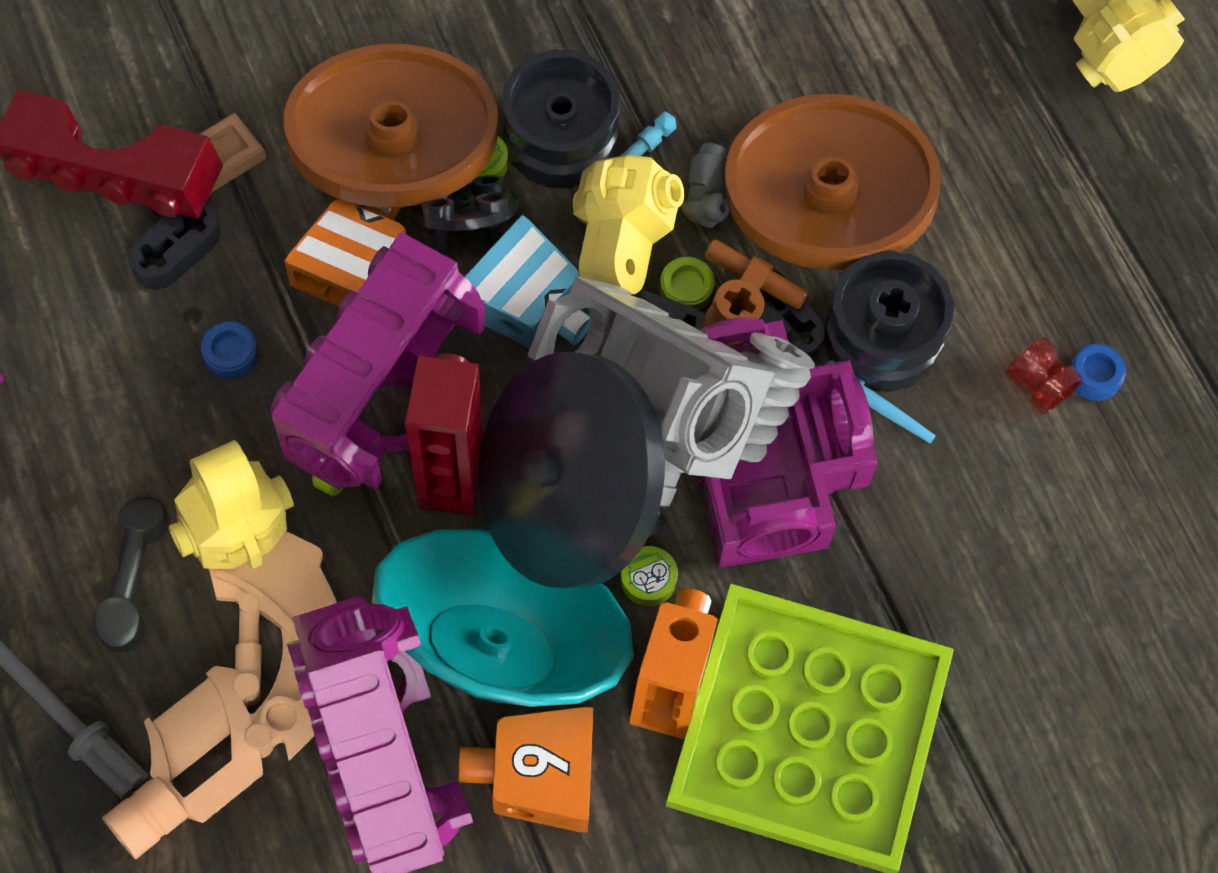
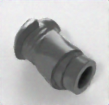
(706, 194)

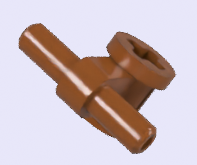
(743, 296)

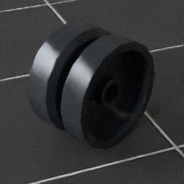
(560, 116)
(889, 319)

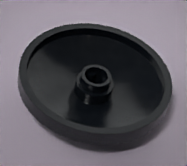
(571, 470)

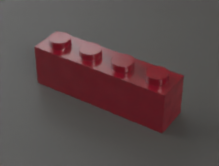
(445, 433)

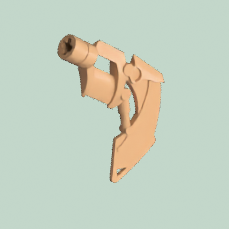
(278, 590)

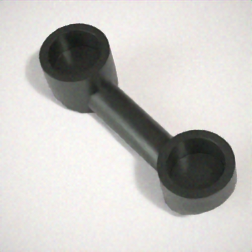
(117, 618)

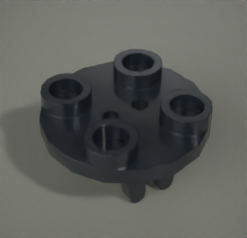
(471, 207)

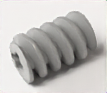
(791, 372)

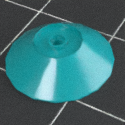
(498, 630)

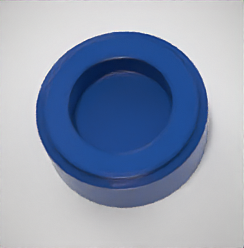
(229, 350)
(1101, 370)

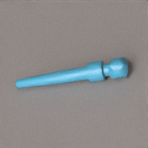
(651, 136)
(893, 413)

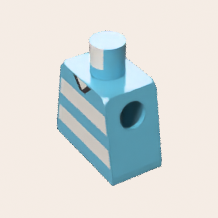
(520, 279)

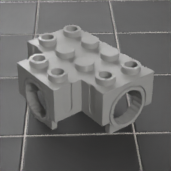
(697, 386)

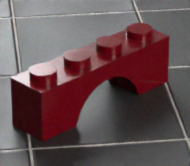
(164, 170)

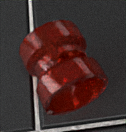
(1044, 376)

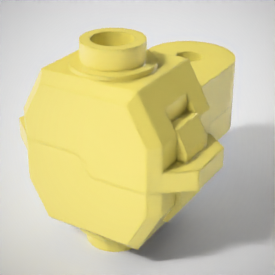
(1126, 40)
(626, 209)
(229, 510)

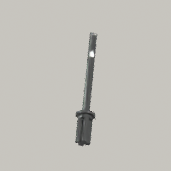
(90, 743)

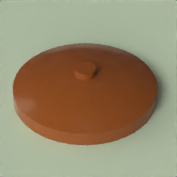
(391, 125)
(831, 180)

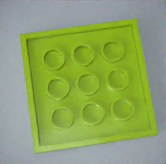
(811, 729)

